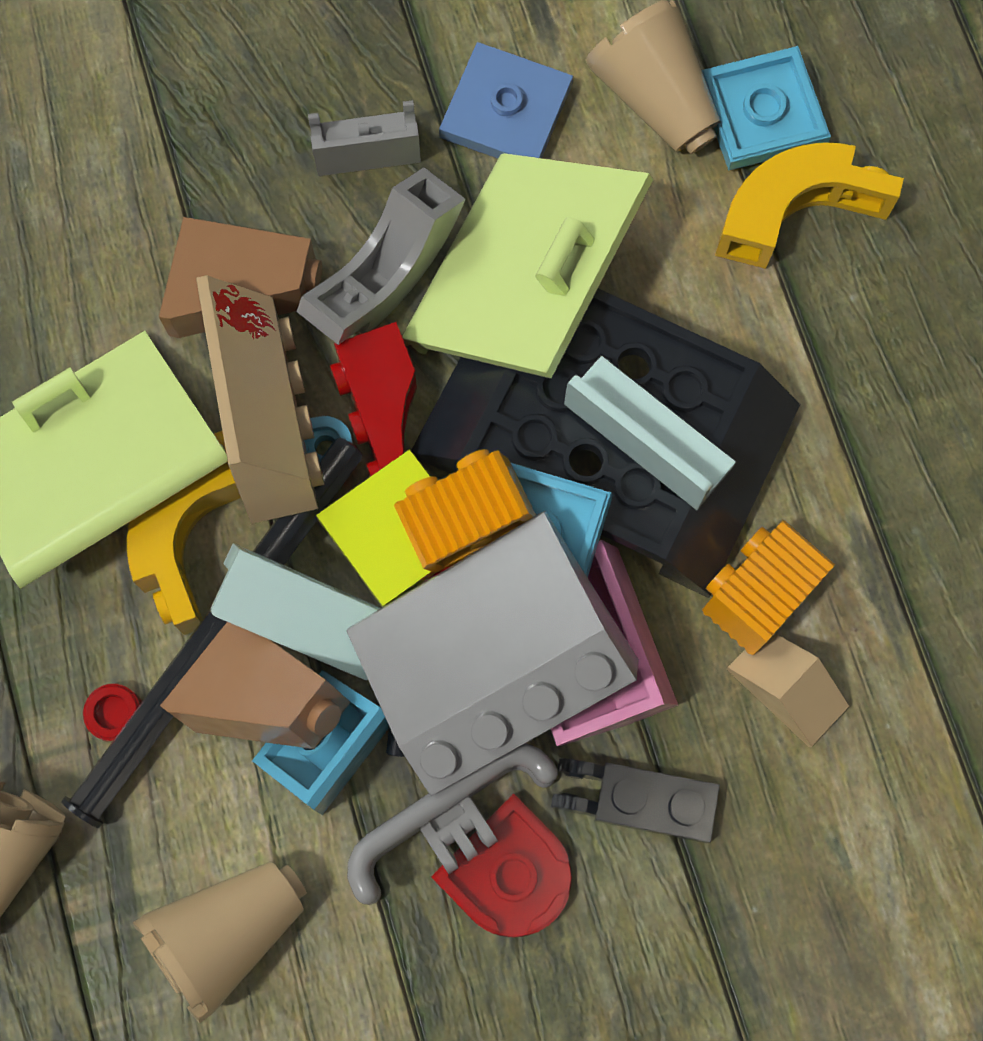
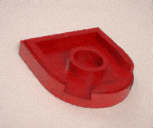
(517, 881)

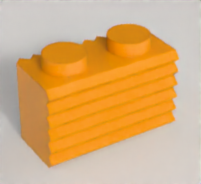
(464, 510)
(766, 587)

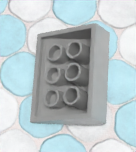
(491, 653)

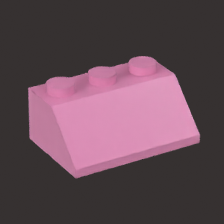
(652, 689)

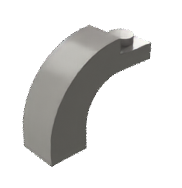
(389, 263)

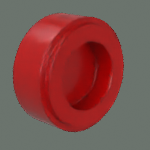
(109, 710)

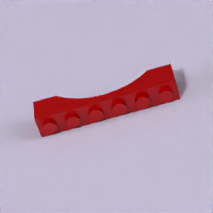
(382, 386)

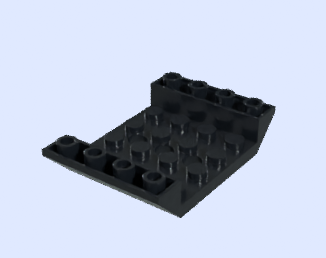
(700, 381)

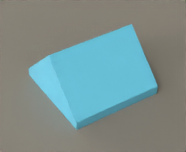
(322, 772)

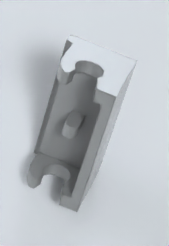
(365, 142)

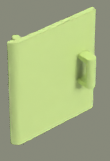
(527, 262)
(95, 455)

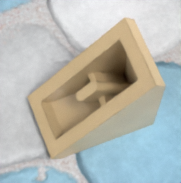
(791, 687)

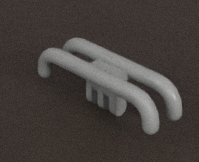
(443, 819)

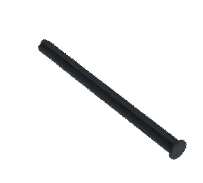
(150, 718)

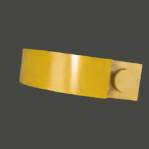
(798, 180)
(159, 539)

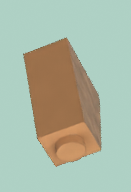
(242, 256)
(255, 693)

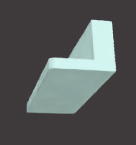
(648, 432)
(290, 609)

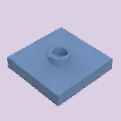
(505, 104)

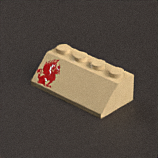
(258, 401)

